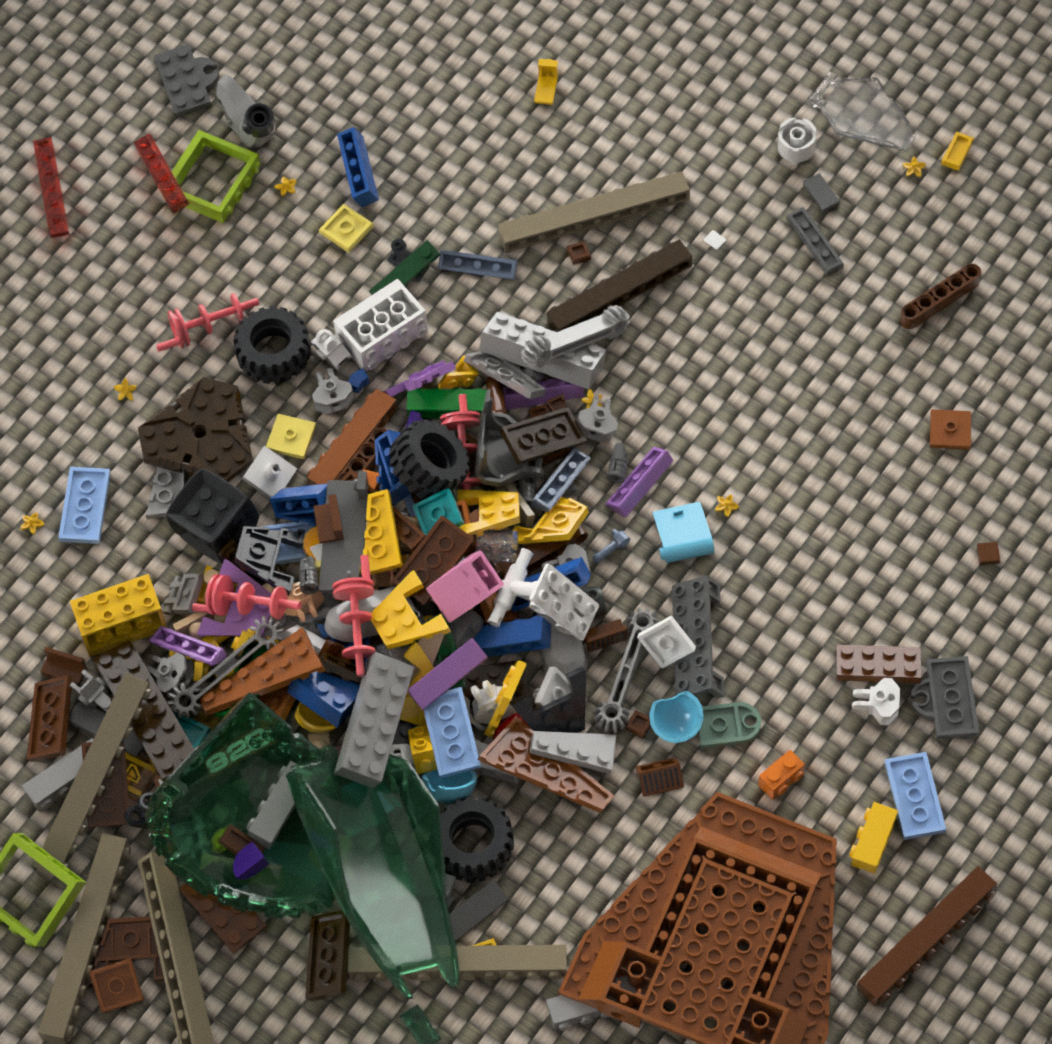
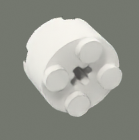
(797, 140)

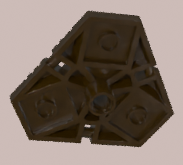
(208, 412)

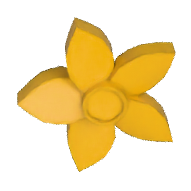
(914, 167)
(287, 185)
(125, 389)
(588, 400)
(726, 505)
(32, 522)

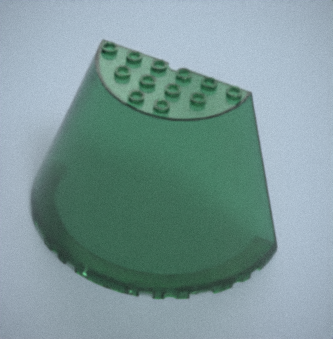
(224, 786)

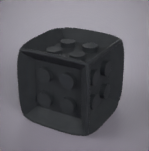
(210, 513)

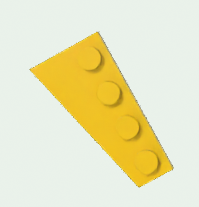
(381, 534)

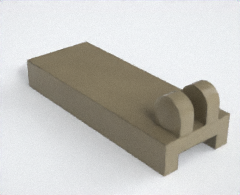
(526, 513)

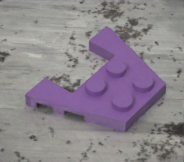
(419, 378)
(235, 621)

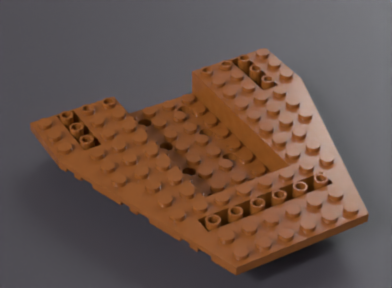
(651, 931)

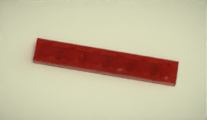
(161, 173)
(51, 187)

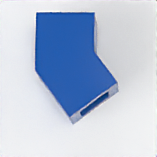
(358, 380)

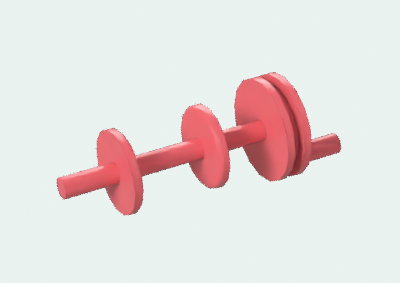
(179, 327)
(460, 421)
(353, 590)
(221, 594)

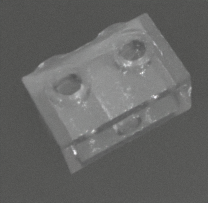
(498, 545)

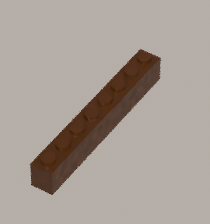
(927, 936)

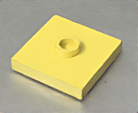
(346, 228)
(291, 436)

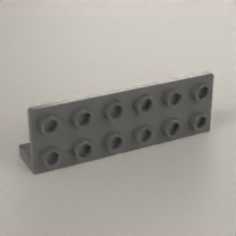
(342, 557)
(693, 614)

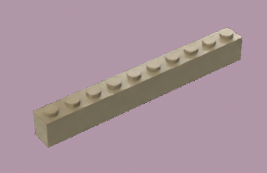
(593, 212)
(95, 768)
(84, 939)
(175, 951)
(477, 962)

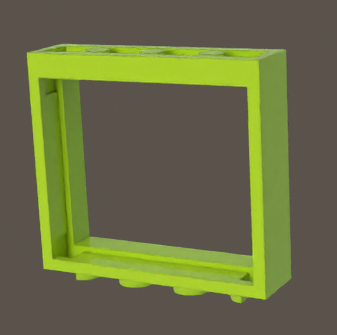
(235, 193)
(74, 883)

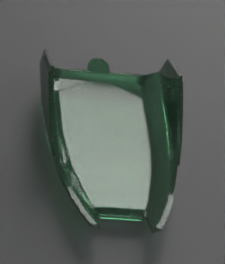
(381, 862)

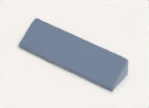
(478, 264)
(560, 480)

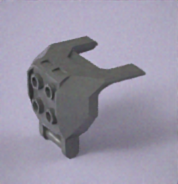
(493, 458)

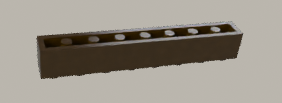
(621, 287)

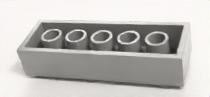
(506, 339)
(374, 720)

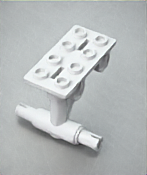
(549, 595)

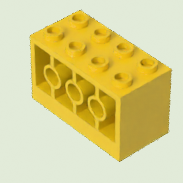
(118, 615)

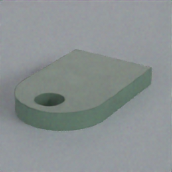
(726, 725)

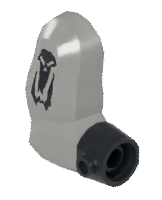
(248, 119)

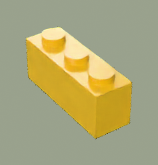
(873, 837)

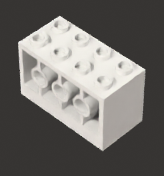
(381, 325)

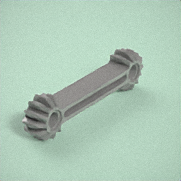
(542, 349)
(224, 667)
(624, 674)

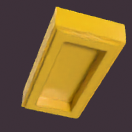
(957, 151)

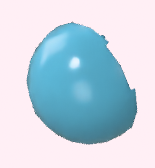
(677, 717)
(451, 787)

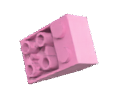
(465, 586)

